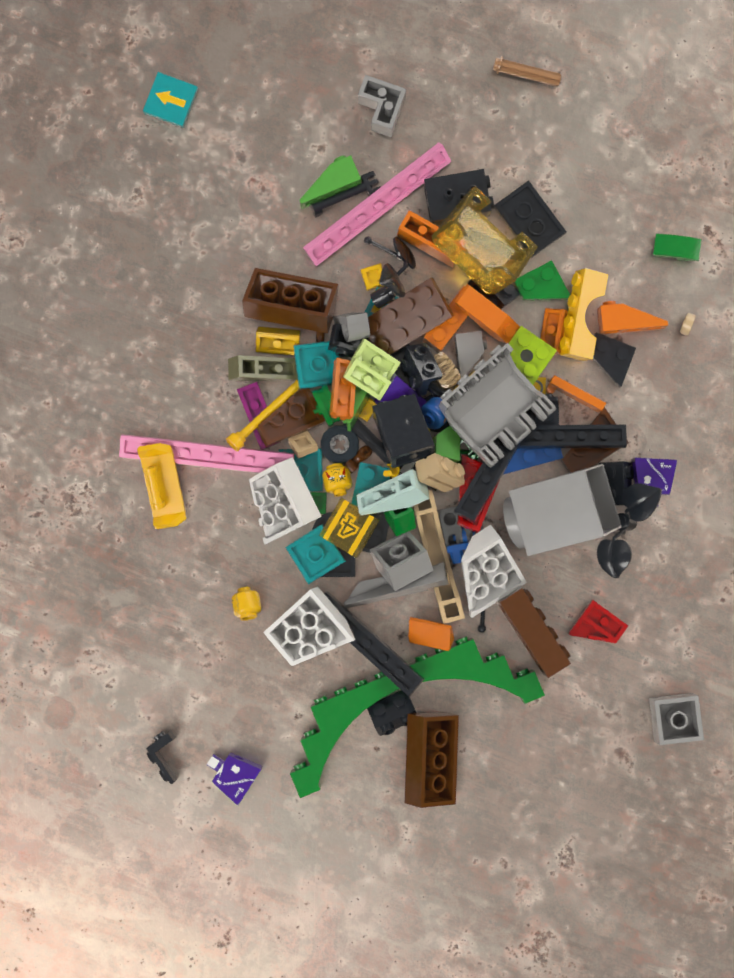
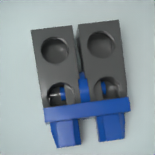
(455, 536)

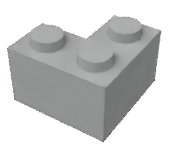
(386, 100)

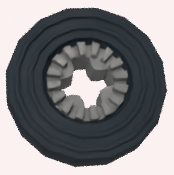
(350, 447)

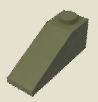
(261, 368)

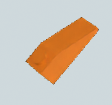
(487, 315)
(623, 318)

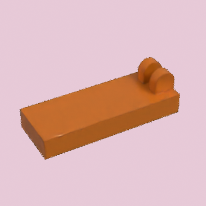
(342, 392)
(575, 393)

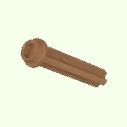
(526, 72)

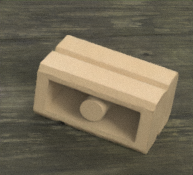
(440, 472)

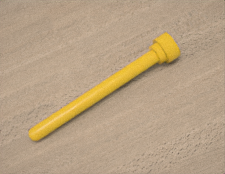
(237, 439)

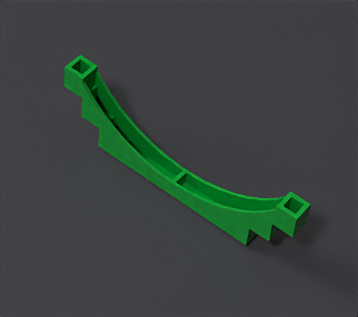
(339, 710)

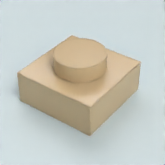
(303, 444)

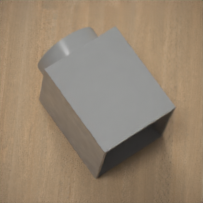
(561, 511)

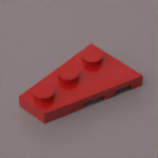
(471, 467)

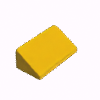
(276, 340)

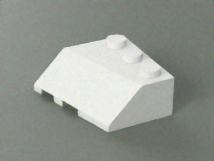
(282, 500)
(488, 571)
(309, 628)

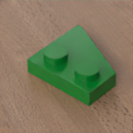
(542, 284)

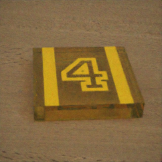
(348, 528)

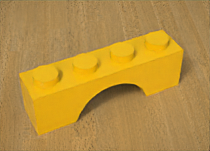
(577, 339)

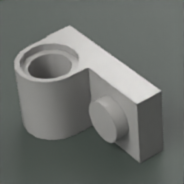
(354, 325)

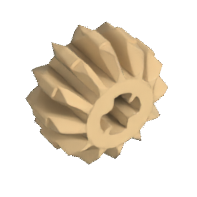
(450, 372)

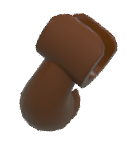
(363, 453)

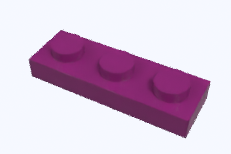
(253, 404)

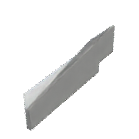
(379, 589)

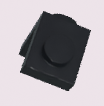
(155, 756)

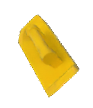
(162, 485)

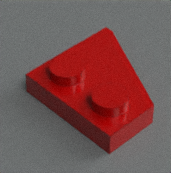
(598, 624)

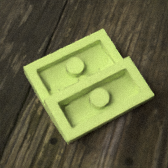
(371, 369)

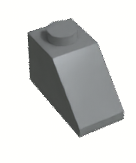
(469, 350)

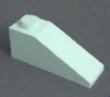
(393, 494)

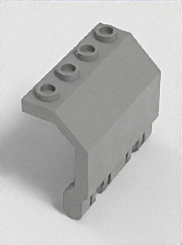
(494, 406)

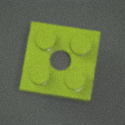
(530, 354)

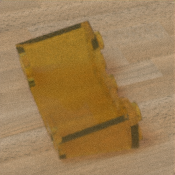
(480, 246)

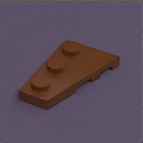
(291, 418)
(587, 457)

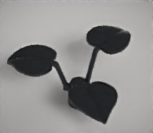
(389, 277)
(640, 502)

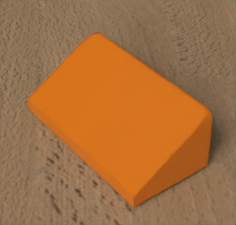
(553, 327)
(430, 634)

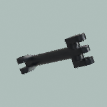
(366, 185)

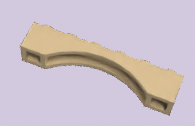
(433, 541)

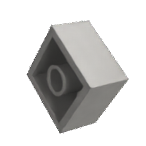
(401, 560)
(676, 718)

